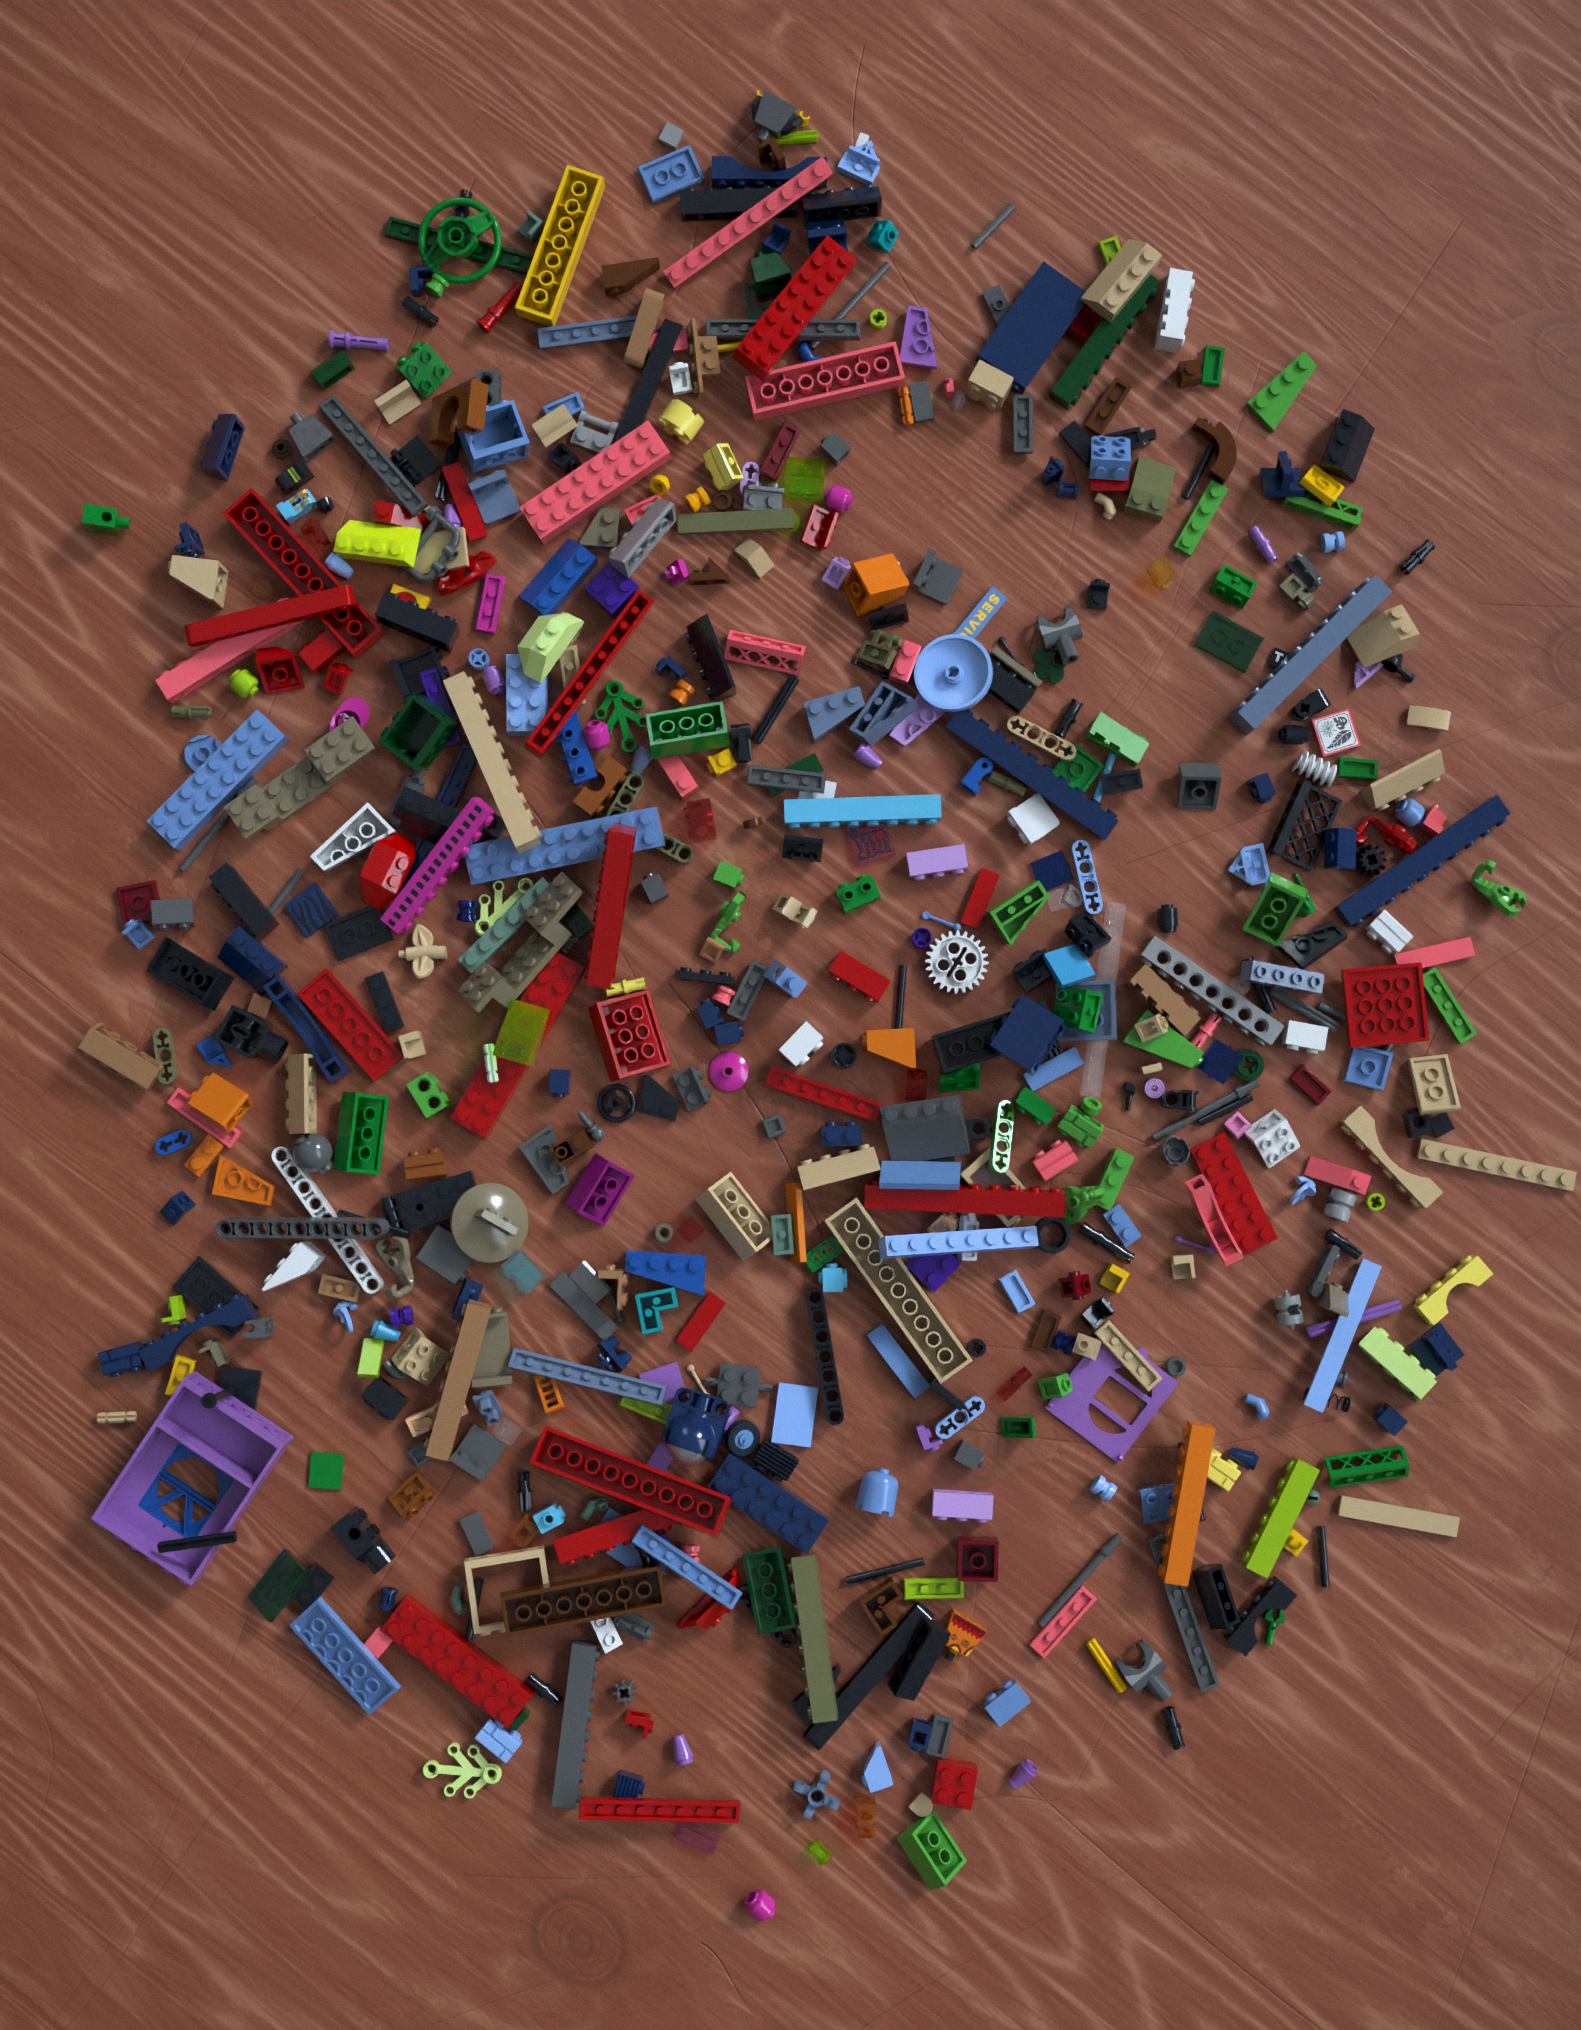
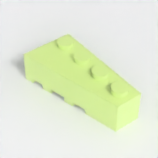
(1397, 1363)

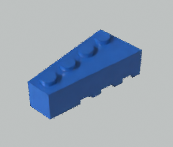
(674, 1269)

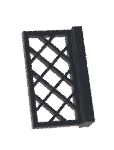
(1292, 814)

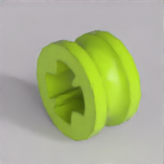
(878, 312)
(1369, 1203)

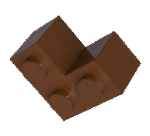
(876, 1604)

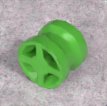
(437, 285)

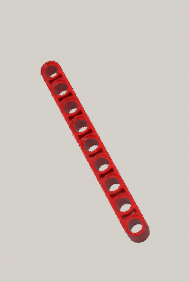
(269, 616)

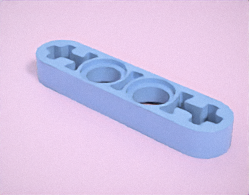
(1086, 877)

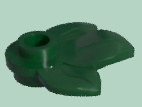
(1047, 666)

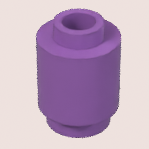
(494, 680)

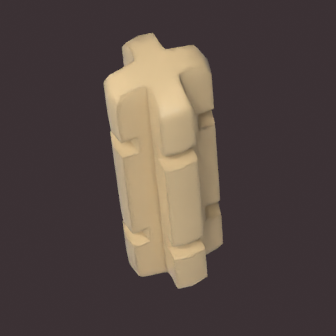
(116, 1417)

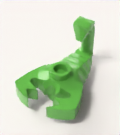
(1499, 895)
(729, 913)
(1080, 1201)

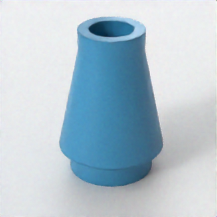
(384, 1331)

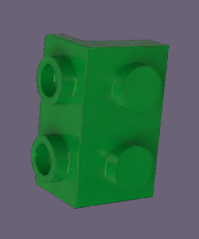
(1035, 1106)

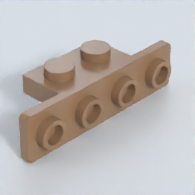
(704, 357)

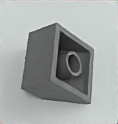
(1198, 785)

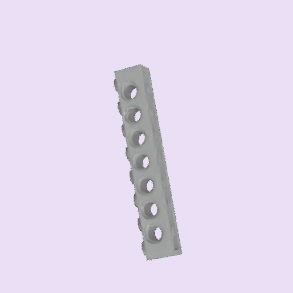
(1271, 1027)

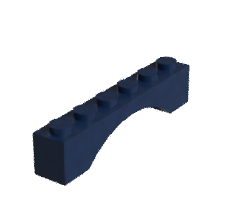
(731, 173)
(318, 1043)
(164, 1350)

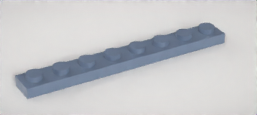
(587, 1377)

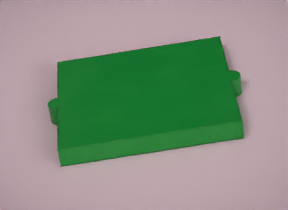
(326, 1470)

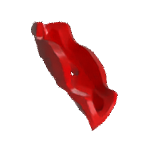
(453, 579)

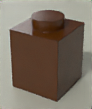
(1188, 373)

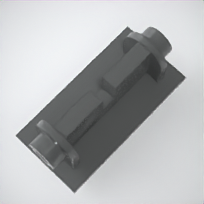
(1305, 571)
(635, 1626)

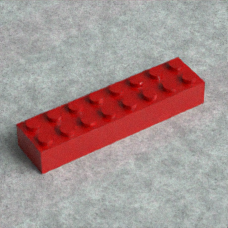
(794, 308)
(611, 905)
(457, 1660)

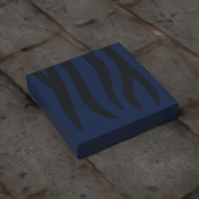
(311, 909)

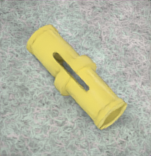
(626, 987)

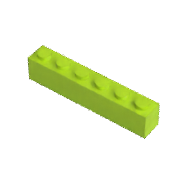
(1280, 1517)

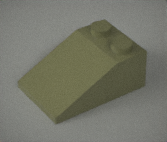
(1149, 490)

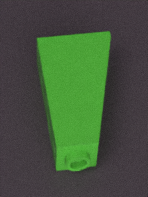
(1168, 1046)

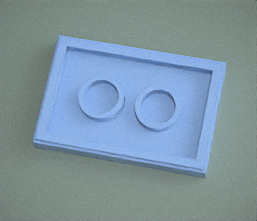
(794, 1414)

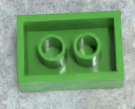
(1274, 909)

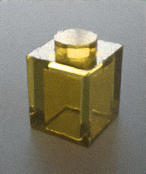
(1161, 572)

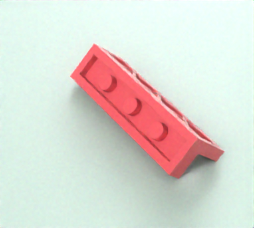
(765, 646)

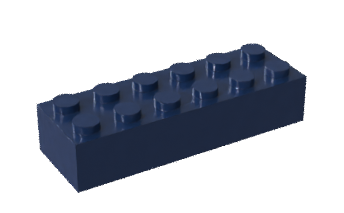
(768, 1502)

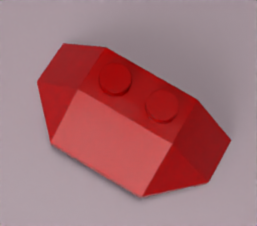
(386, 869)
(707, 1609)

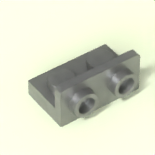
(762, 497)

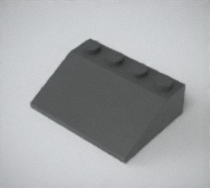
(925, 1129)

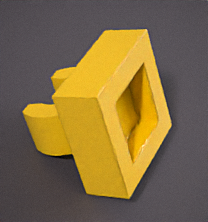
(1295, 1542)

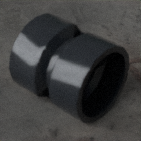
(843, 1055)

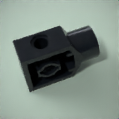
(250, 1036)
(367, 1545)

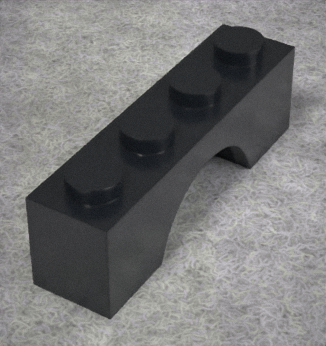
(1273, 1596)

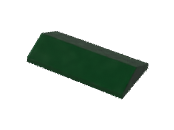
(769, 1590)

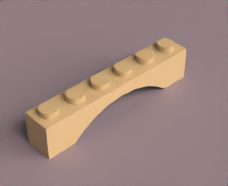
(1362, 1128)

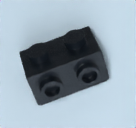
(1032, 972)

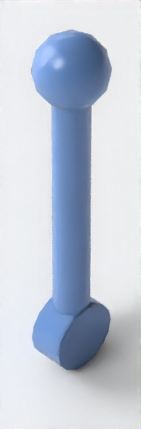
(926, 915)

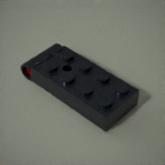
(437, 1202)

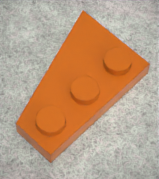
(241, 1184)

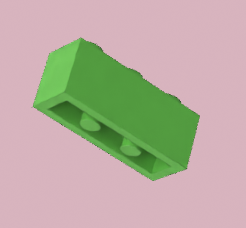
(1113, 1177)

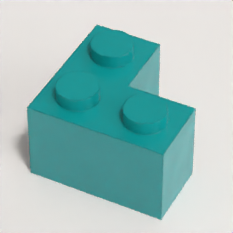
(651, 1303)

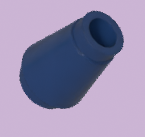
(1244, 1458)

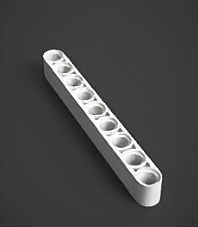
(324, 1209)

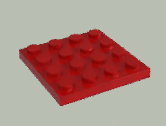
(1385, 1005)

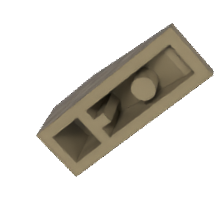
(1334, 1299)

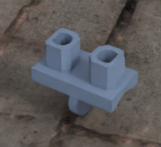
(488, 1406)

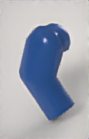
(805, 353)

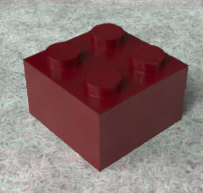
(977, 1559)

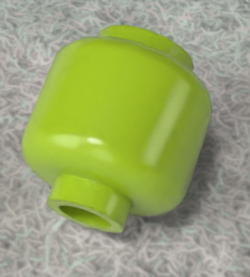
(243, 683)

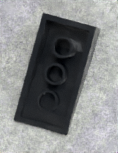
(190, 974)

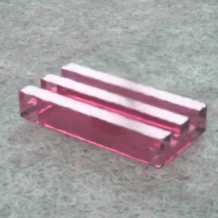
(709, 1850)

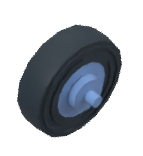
(742, 1437)

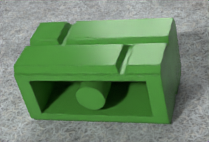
(1080, 1127)

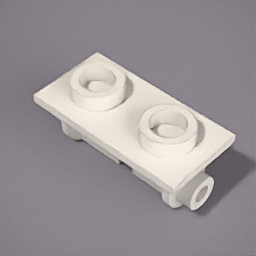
(606, 1634)

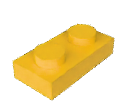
(182, 1367)

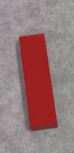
(464, 502)

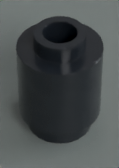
(1293, 734)
(1168, 918)

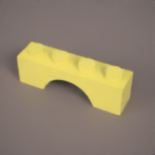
(1433, 1304)

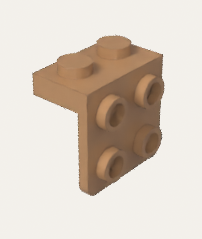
(610, 1271)

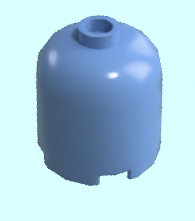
(878, 1492)

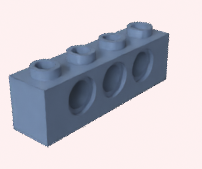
(1282, 977)

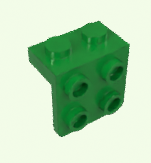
(423, 368)

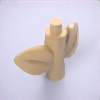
(423, 952)

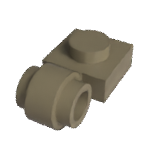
(1293, 588)

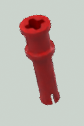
(495, 313)

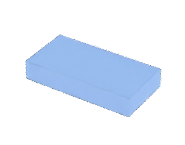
(1016, 1291)

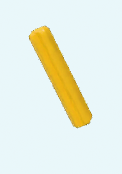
(1106, 1665)

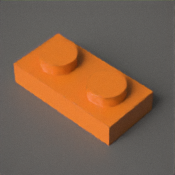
(204, 1155)

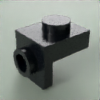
(1097, 1313)

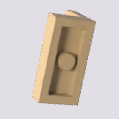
(398, 402)
(554, 425)

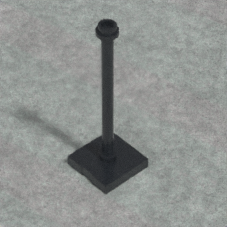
(238, 1382)

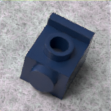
(1261, 788)
(709, 1014)
(919, 1743)

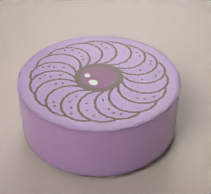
(1154, 1088)

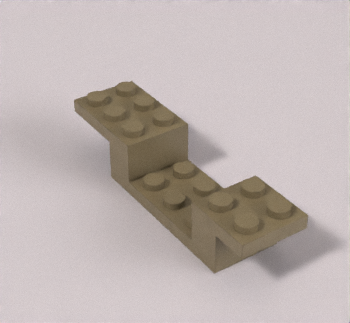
(303, 782)
(532, 955)

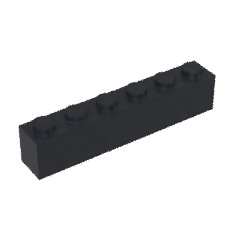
(725, 203)

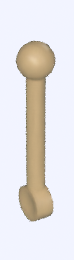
(690, 1368)

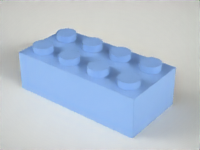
(524, 699)

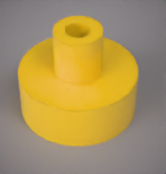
(659, 484)

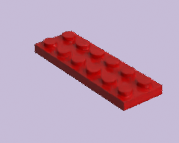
(350, 1024)
(1233, 1193)

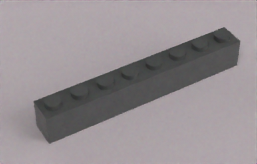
(574, 1724)

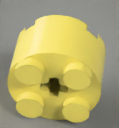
(681, 421)

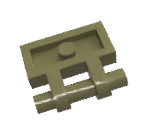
(880, 654)

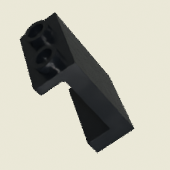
(408, 669)

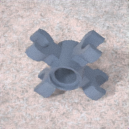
(803, 1788)

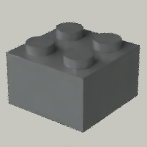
(172, 914)

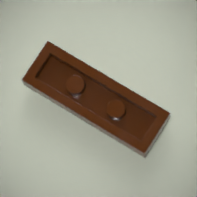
(1107, 406)

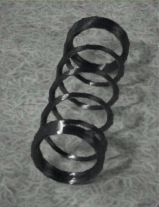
(1345, 1407)

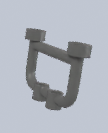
(438, 567)

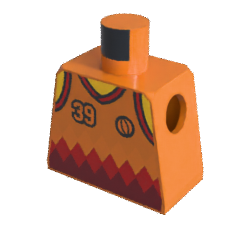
(964, 1635)

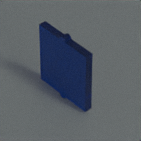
(1052, 870)
(1220, 1061)

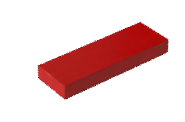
(979, 898)
(700, 1321)

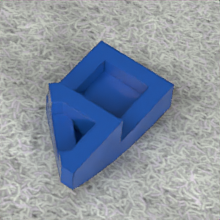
(214, 1052)

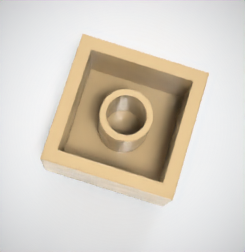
(989, 385)

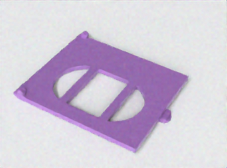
(1086, 1381)

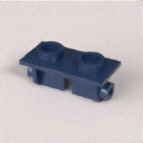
(1053, 471)

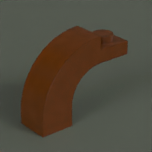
(1224, 447)

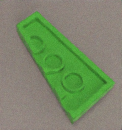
(1278, 395)

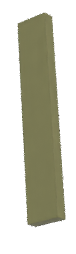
(736, 521)

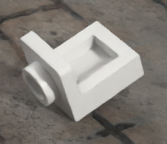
(680, 378)

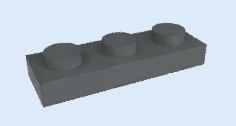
(1022, 424)
(747, 991)

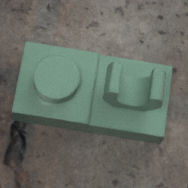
(782, 1234)

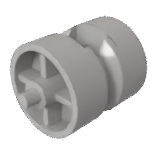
(1289, 1310)

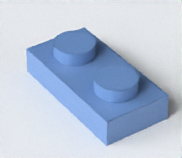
(1122, 1225)

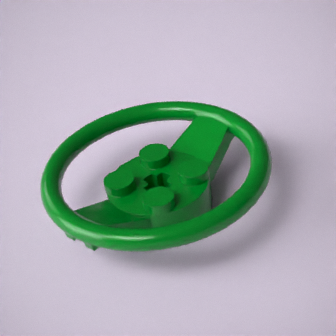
(469, 230)

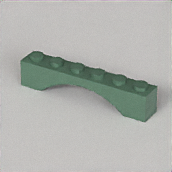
(502, 930)

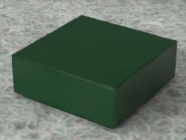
(521, 1717)

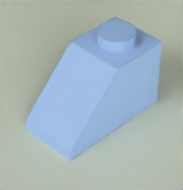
(876, 1770)

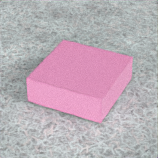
(1237, 1125)

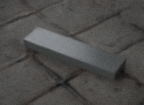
(786, 779)
(583, 1305)

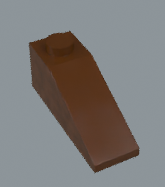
(623, 276)

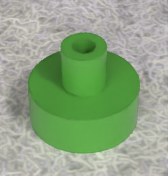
(1091, 1106)

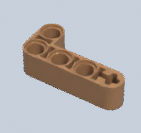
(644, 328)

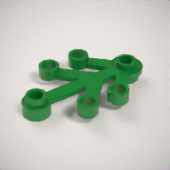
(621, 712)

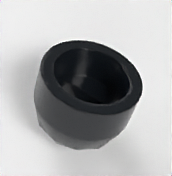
(325, 504)

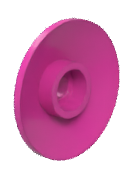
(739, 1071)

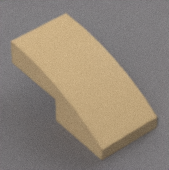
(1428, 718)

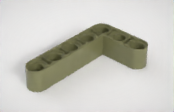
(634, 793)

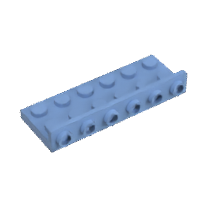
(345, 1655)

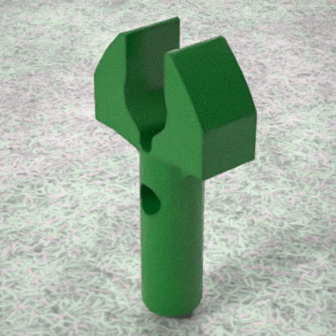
(1272, 1624)

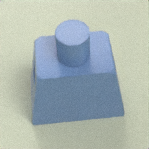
(786, 980)

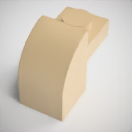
(794, 910)

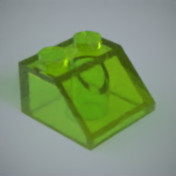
(804, 478)

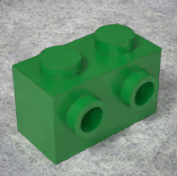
(858, 893)

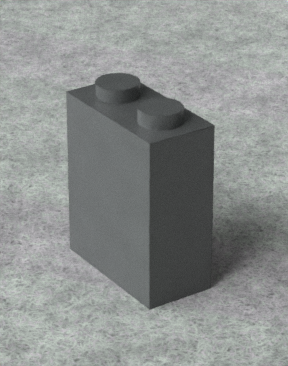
(444, 1256)

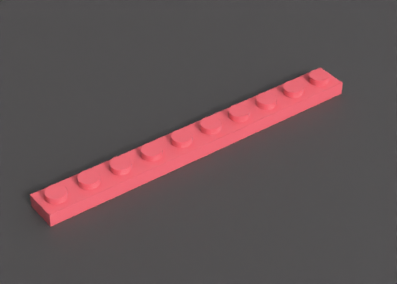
(748, 222)

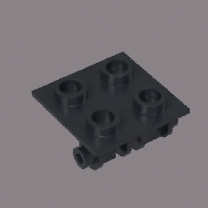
(414, 461)

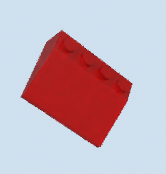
(629, 1035)

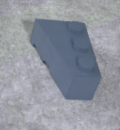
(832, 710)
(882, 713)

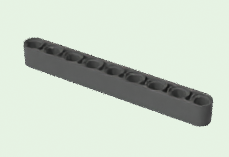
(310, 1224)

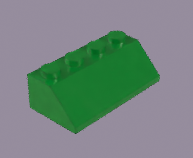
(360, 1133)

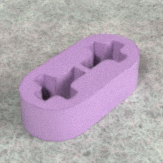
(755, 476)

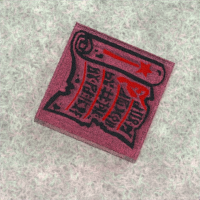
(870, 843)

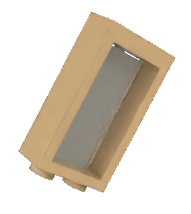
(979, 1173)

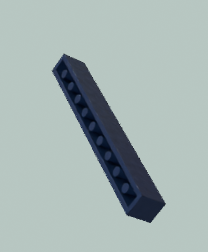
(1033, 774)
(1421, 861)

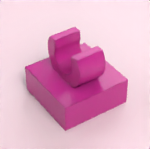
(676, 572)

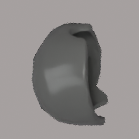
(1175, 1151)

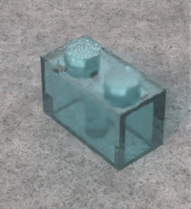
(523, 1272)

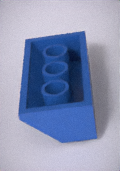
(559, 578)

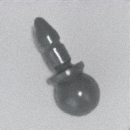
(596, 1132)

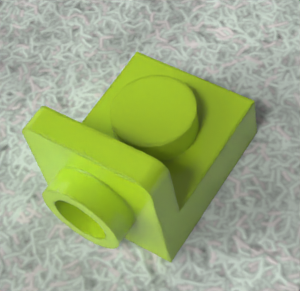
(177, 1308)

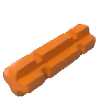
(905, 406)

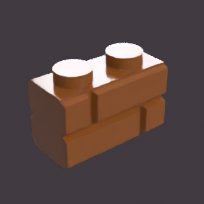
(425, 1165)

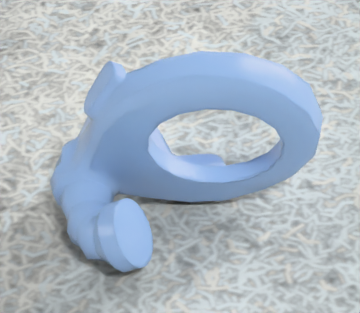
(1307, 1189)
(341, 1311)

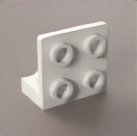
(1273, 1138)

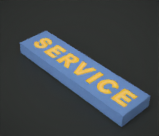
(982, 613)

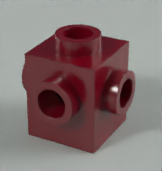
(1075, 1285)

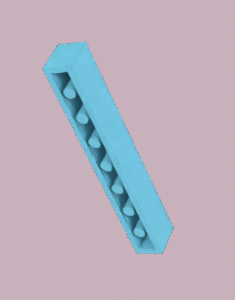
(860, 810)

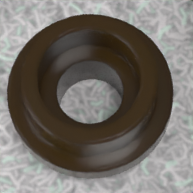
(285, 452)

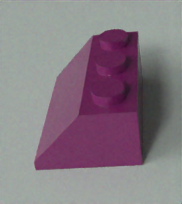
(599, 1189)

